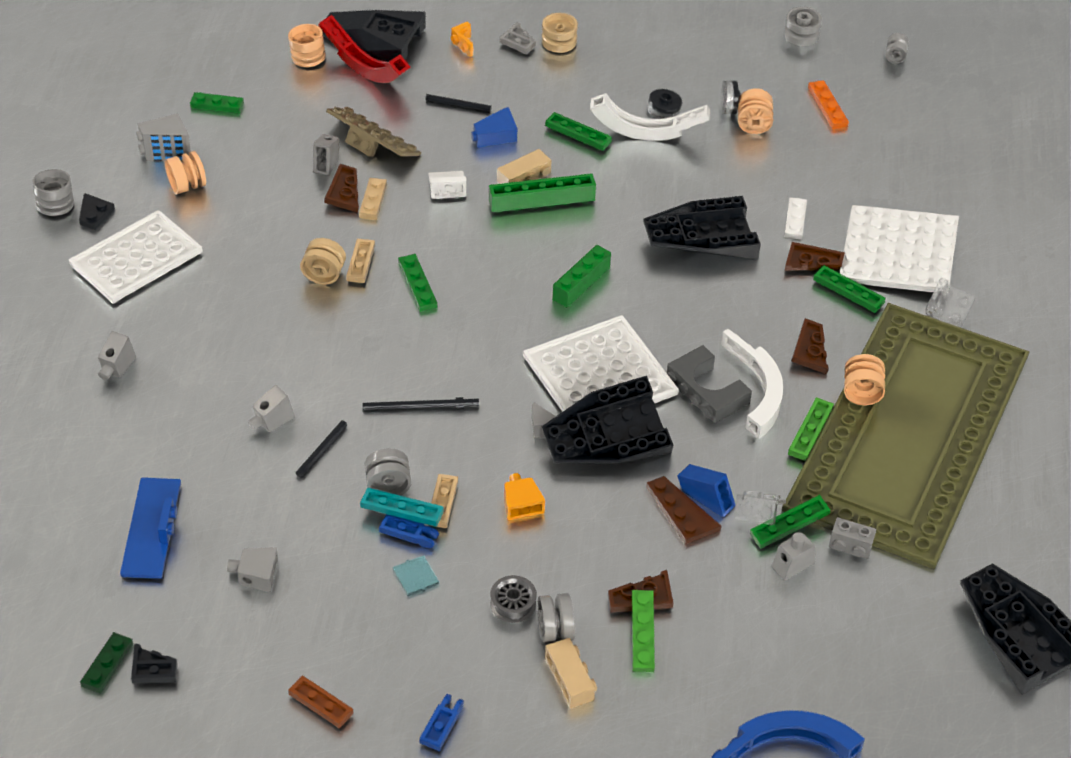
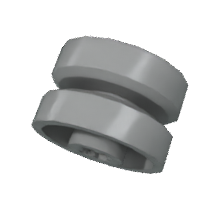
(802, 26)
(388, 471)
(556, 617)

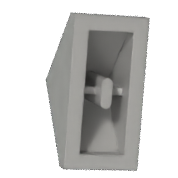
(539, 418)

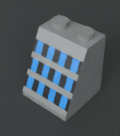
(163, 138)

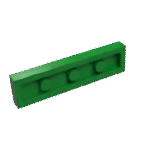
(578, 131)
(417, 282)
(849, 289)
(790, 521)

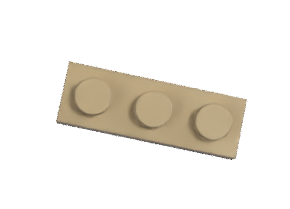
(373, 198)
(360, 260)
(444, 496)

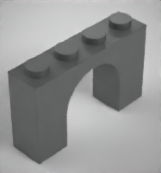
(713, 403)

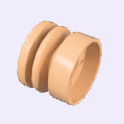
(306, 45)
(755, 111)
(188, 171)
(864, 379)

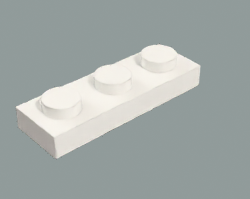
(795, 218)

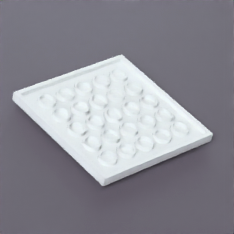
(899, 248)
(596, 360)

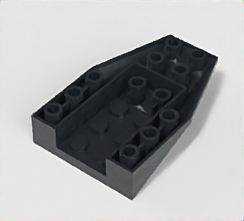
(382, 32)
(705, 227)
(609, 427)
(1020, 626)

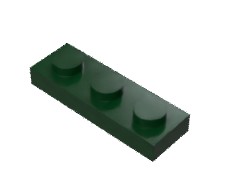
(106, 662)

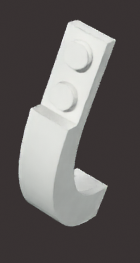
(644, 128)
(766, 369)

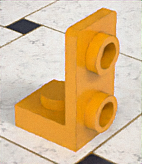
(460, 36)

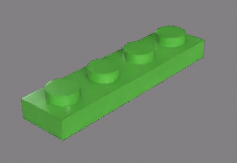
(810, 429)
(643, 631)

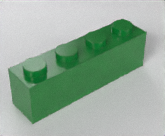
(581, 276)

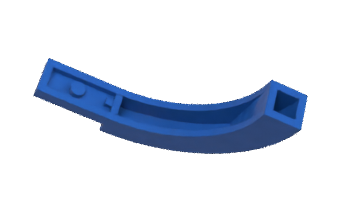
(794, 725)

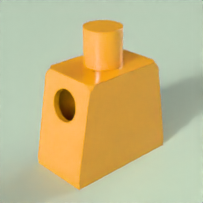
(522, 498)

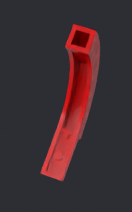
(359, 60)

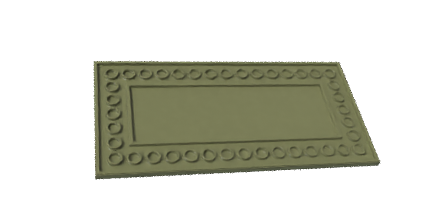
(920, 446)

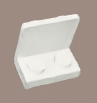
(447, 184)

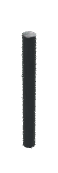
(461, 103)
(321, 448)

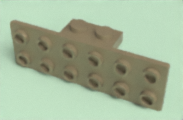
(367, 135)

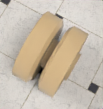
(559, 32)
(323, 261)

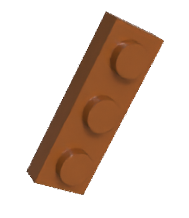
(320, 701)

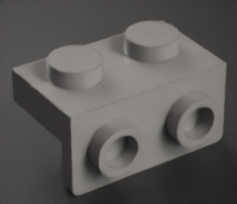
(852, 538)

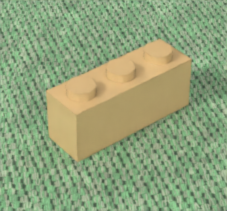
(529, 167)
(570, 672)

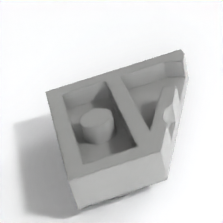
(518, 39)

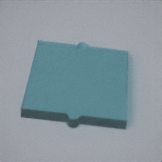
(415, 575)

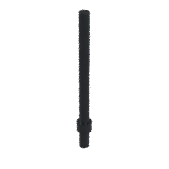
(459, 403)

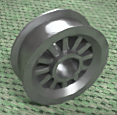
(513, 599)

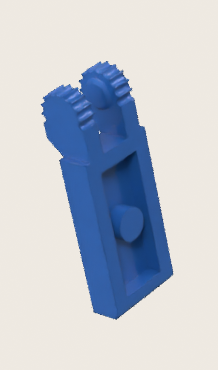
(408, 530)
(441, 723)

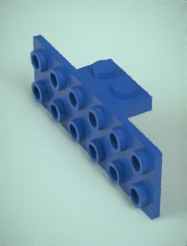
(151, 528)

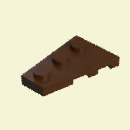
(344, 189)
(812, 258)
(810, 347)
(621, 597)

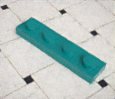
(402, 507)

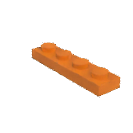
(828, 104)

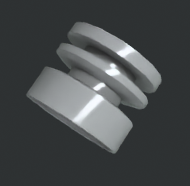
(53, 192)

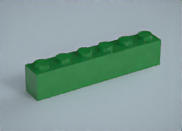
(542, 192)

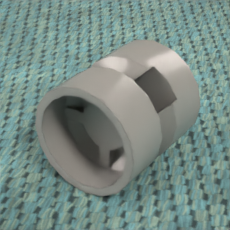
(897, 48)

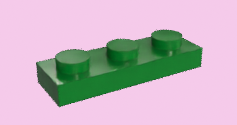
(217, 102)

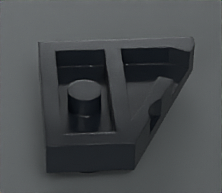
(94, 211)
(152, 667)

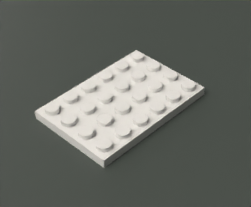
(135, 256)

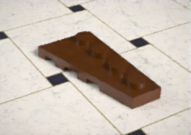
(683, 513)

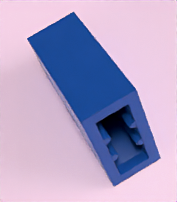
(495, 129)
(708, 488)

